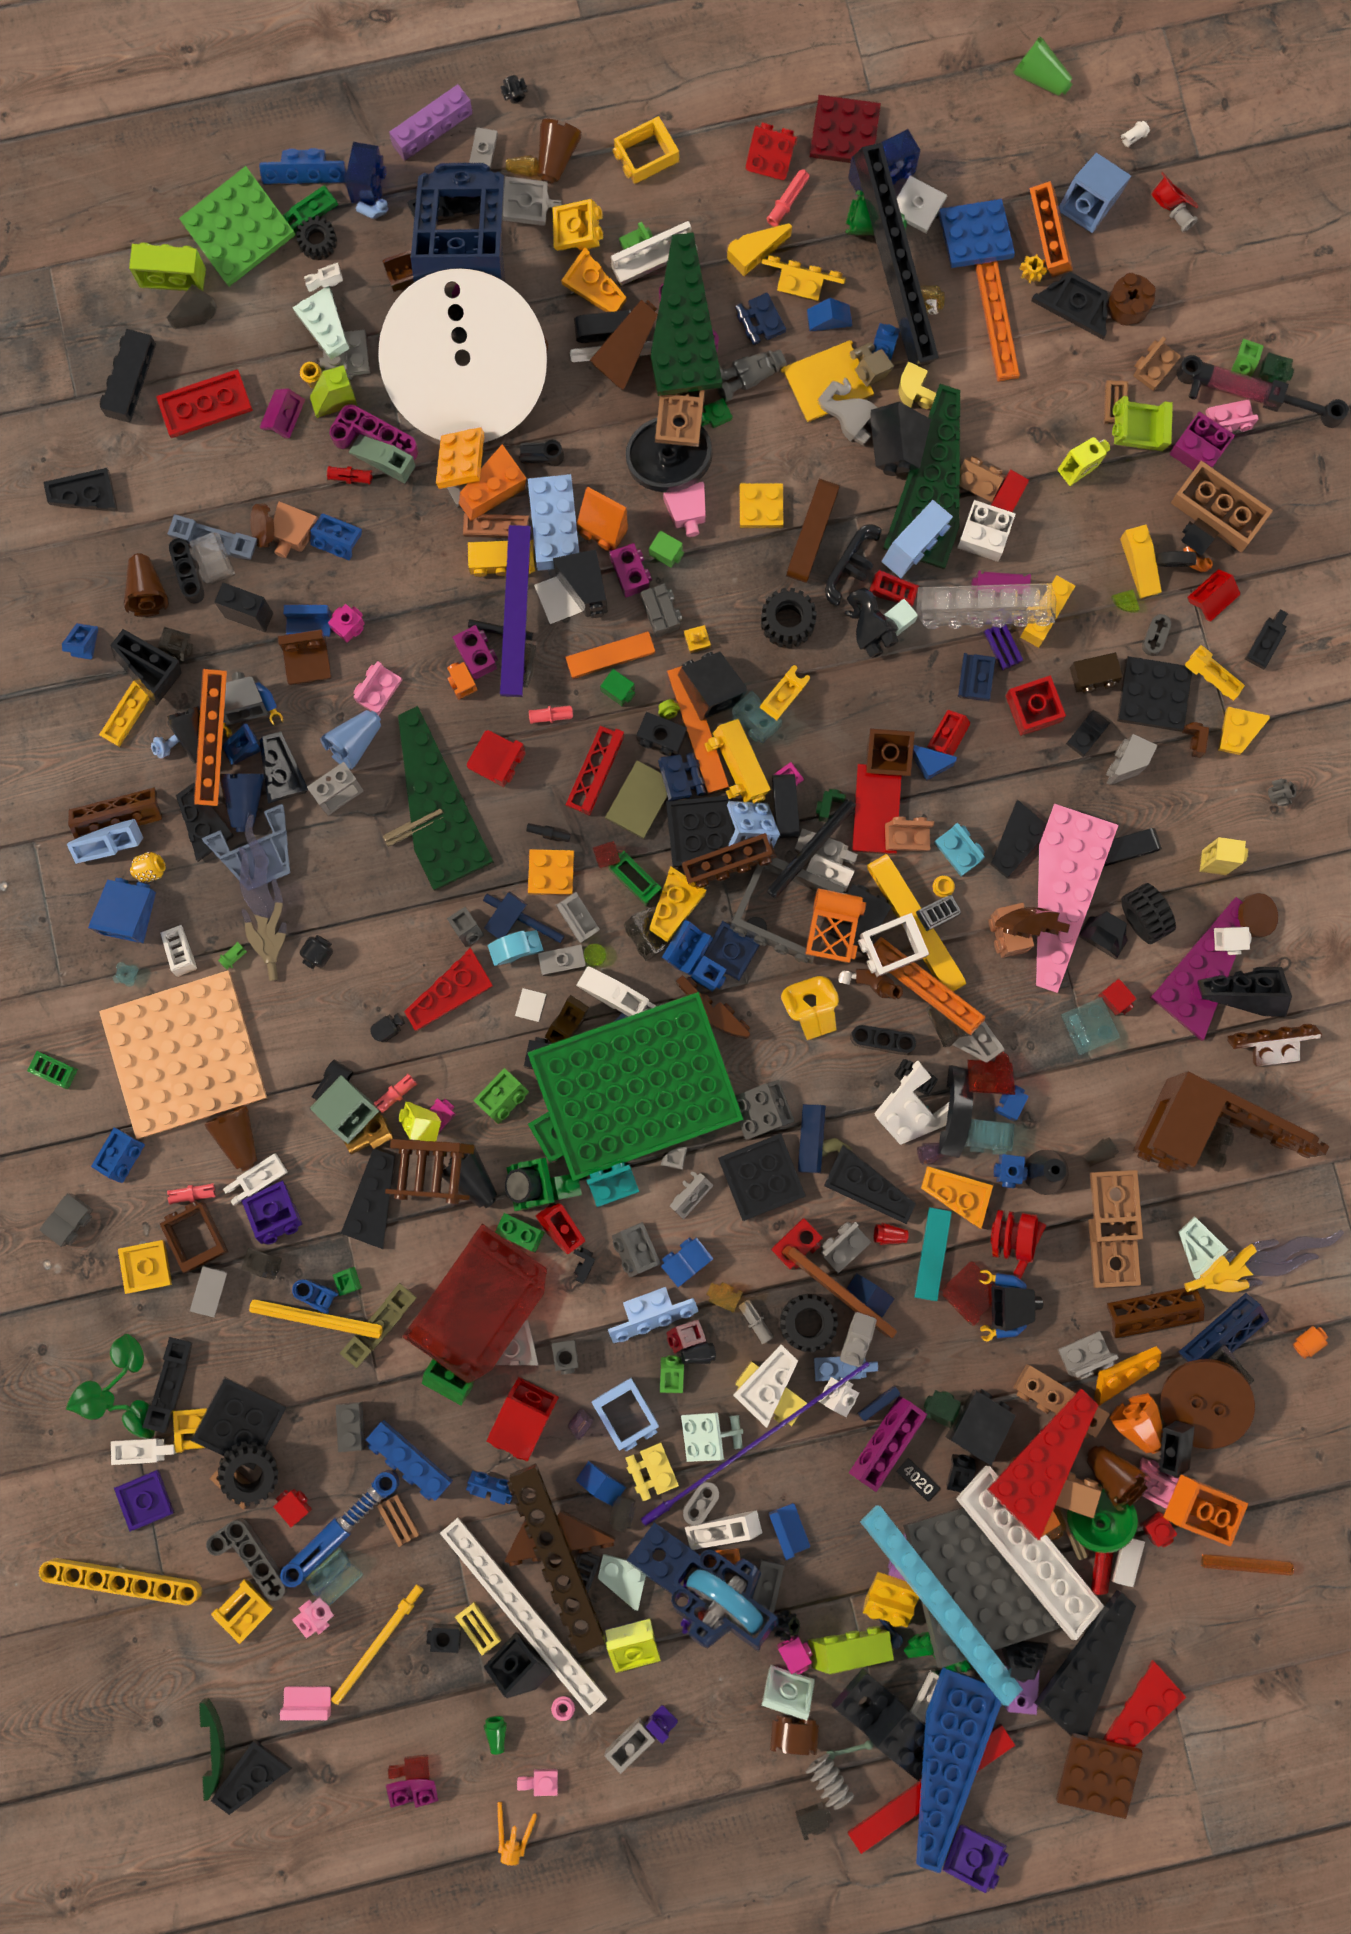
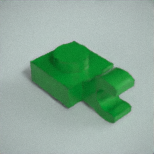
(716, 414)

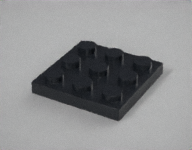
(1154, 694)
(698, 827)
(761, 1177)
(236, 1417)

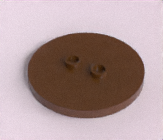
(1211, 1399)

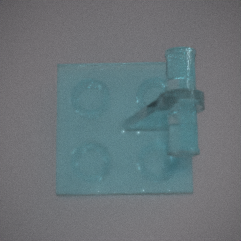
(1090, 1026)

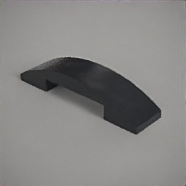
(959, 1113)
(169, 1385)

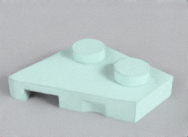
(1200, 1246)

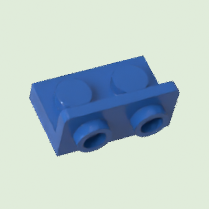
(334, 536)
(117, 1155)

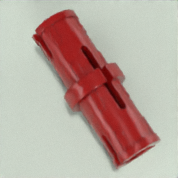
(349, 475)

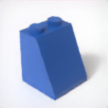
(123, 910)

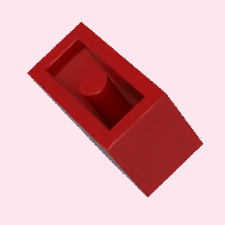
(560, 1227)

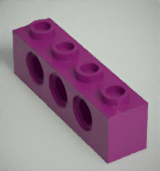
(887, 1443)

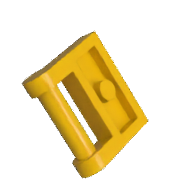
(184, 1423)
(248, 1616)

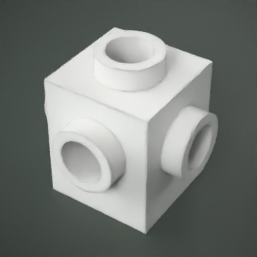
(841, 1399)

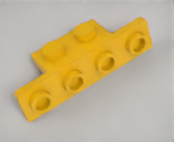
(802, 280)

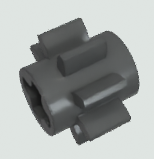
(1282, 792)

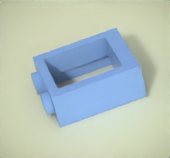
(615, 1392)

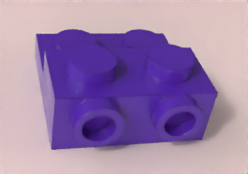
(272, 1213)
(975, 1859)

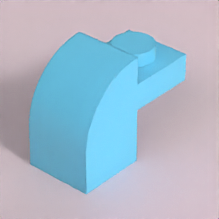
(514, 946)

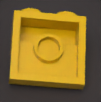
(577, 225)
(890, 1600)

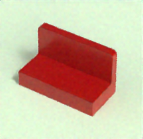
(1215, 594)

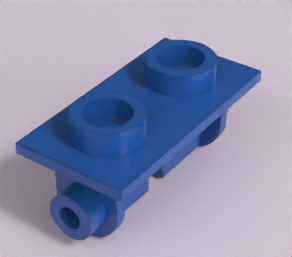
(481, 1482)

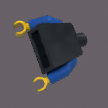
(1011, 1306)

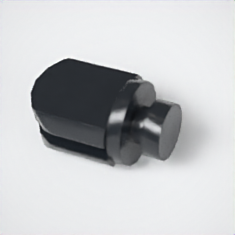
(387, 1027)

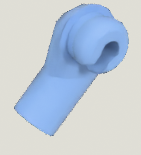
(373, 211)

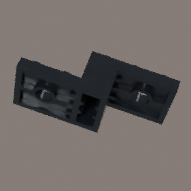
(884, 1721)

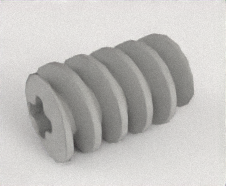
(830, 1782)

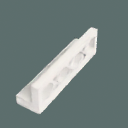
(645, 256)

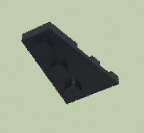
(82, 490)
(280, 769)
(200, 821)
(1019, 838)
(1024, 1659)
(250, 1776)

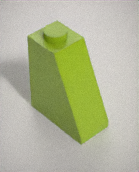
(332, 392)

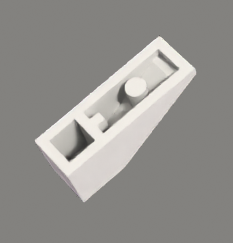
(724, 1530)

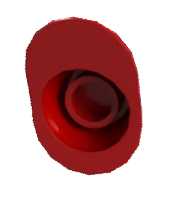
(1170, 195)

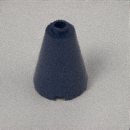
(241, 797)

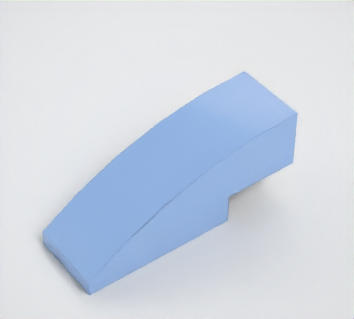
(105, 841)

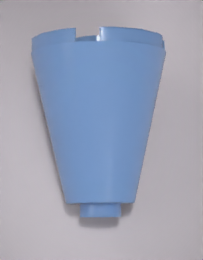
(352, 738)

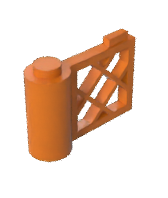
(839, 907)

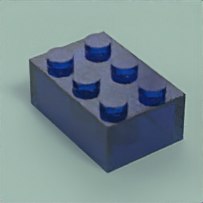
(901, 156)

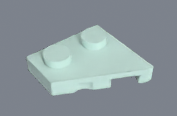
(622, 1579)

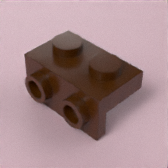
(399, 271)

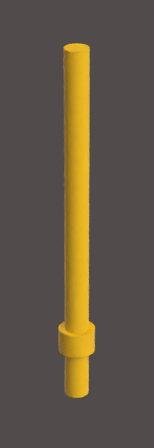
(404, 1607)

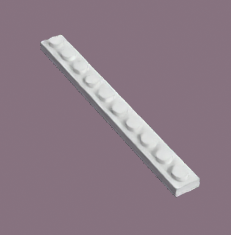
(524, 1616)

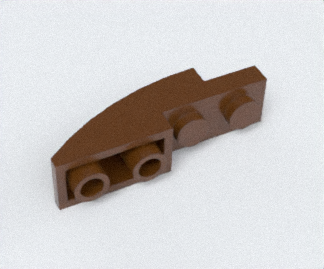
(1031, 921)
(720, 1015)

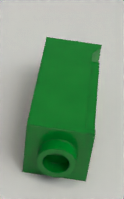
(644, 896)

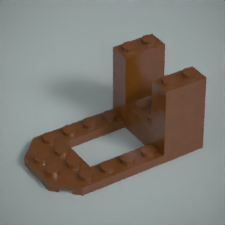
(1189, 1112)

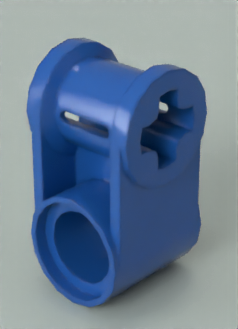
(316, 1295)

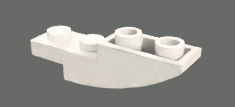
(613, 992)

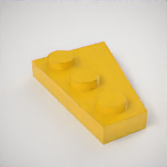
(675, 904)

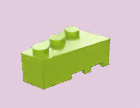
(851, 1650)

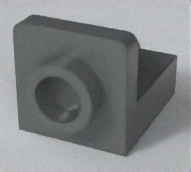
(465, 927)

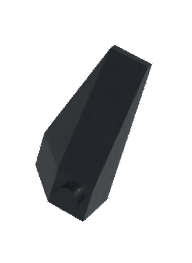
(1258, 992)

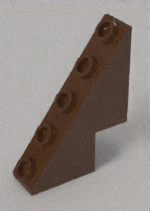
(578, 1533)

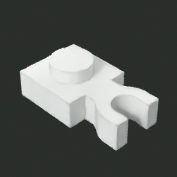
(325, 277)

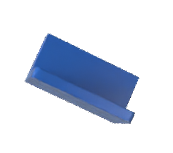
(307, 618)
(789, 1530)

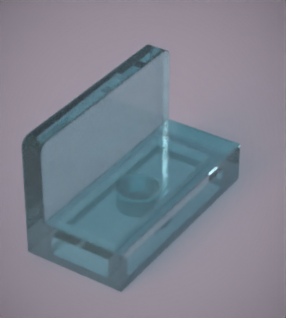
(333, 1577)

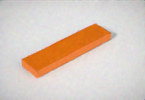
(610, 655)

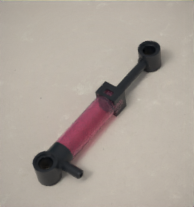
(1255, 389)

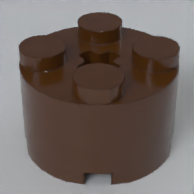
(1131, 299)
(794, 1736)

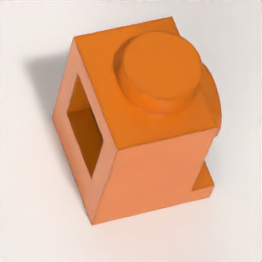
(461, 679)

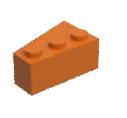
(498, 482)

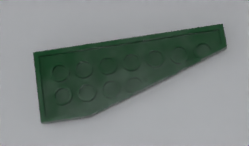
(683, 339)
(936, 478)
(449, 845)

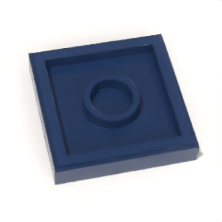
(731, 951)

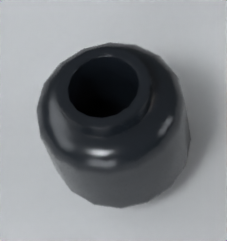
(316, 952)

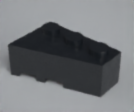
(146, 665)

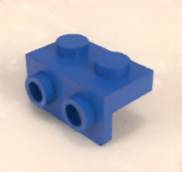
(687, 948)

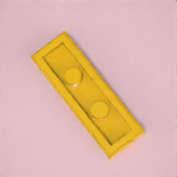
(125, 715)

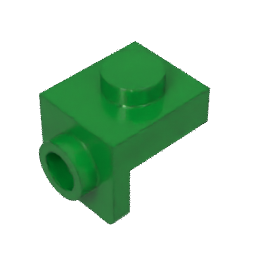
(565, 1187)

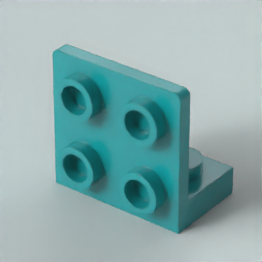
(612, 1185)

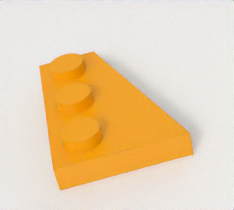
(592, 283)
(960, 1194)
(1125, 1373)

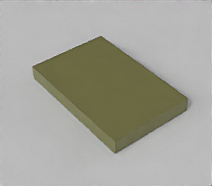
(638, 800)

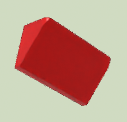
(949, 733)
(1101, 1573)

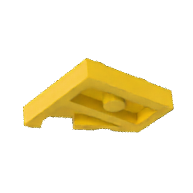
(1240, 729)

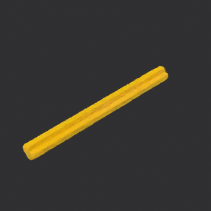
(316, 1319)

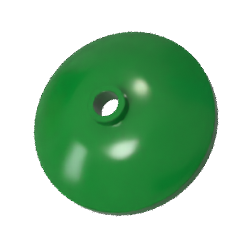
(1117, 1530)

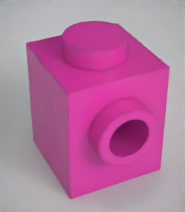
(795, 1654)

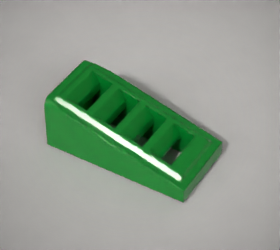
(67, 1077)

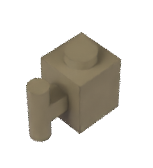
(873, 365)

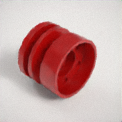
(1015, 1235)

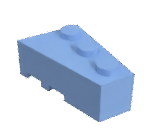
(917, 538)

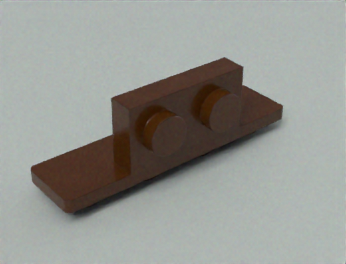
(1275, 1045)

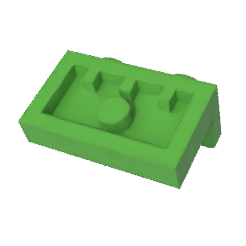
(501, 1096)

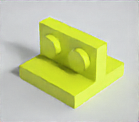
(632, 1645)

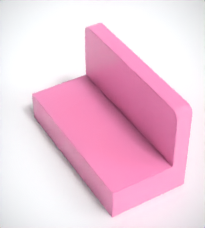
(306, 1703)

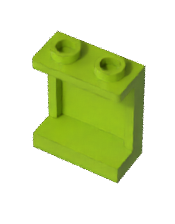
(1142, 424)

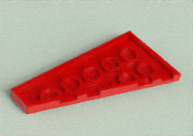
(1039, 1472)

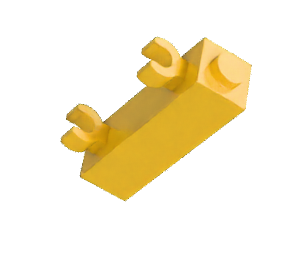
(741, 762)

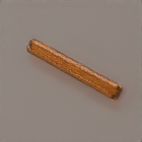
(1247, 1565)

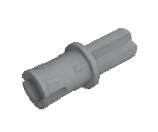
(755, 1321)

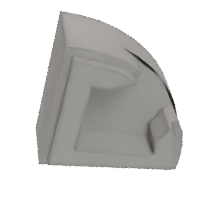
(675, 1158)

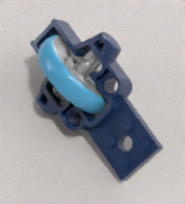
(705, 1589)

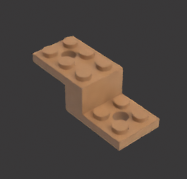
(685, 406)
(1115, 1228)

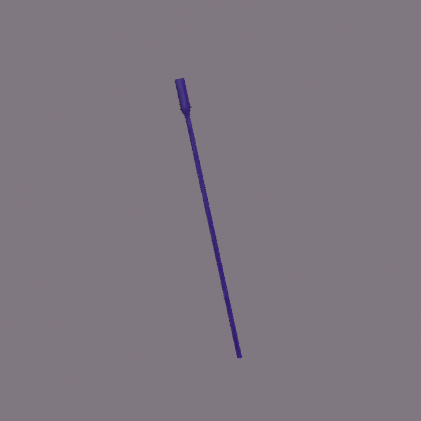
(666, 1505)

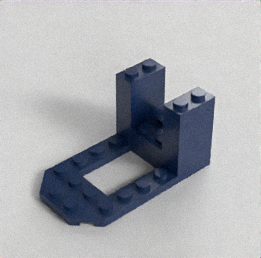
(458, 248)

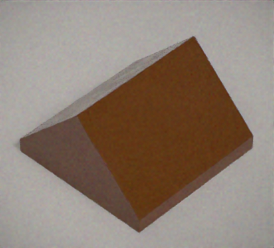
(890, 752)

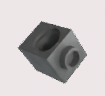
(570, 1346)

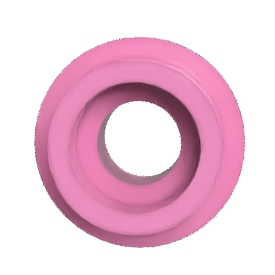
(563, 1716)

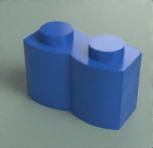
(686, 1262)

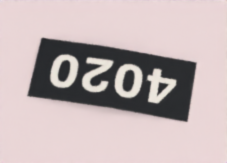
(918, 1479)

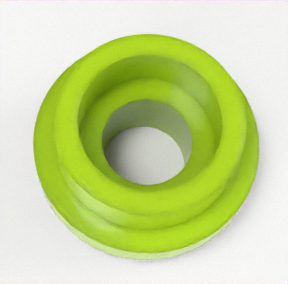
(668, 709)

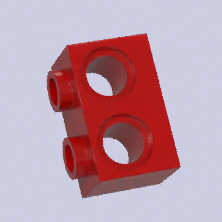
(792, 1239)

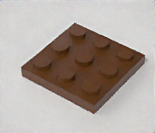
(1099, 1775)

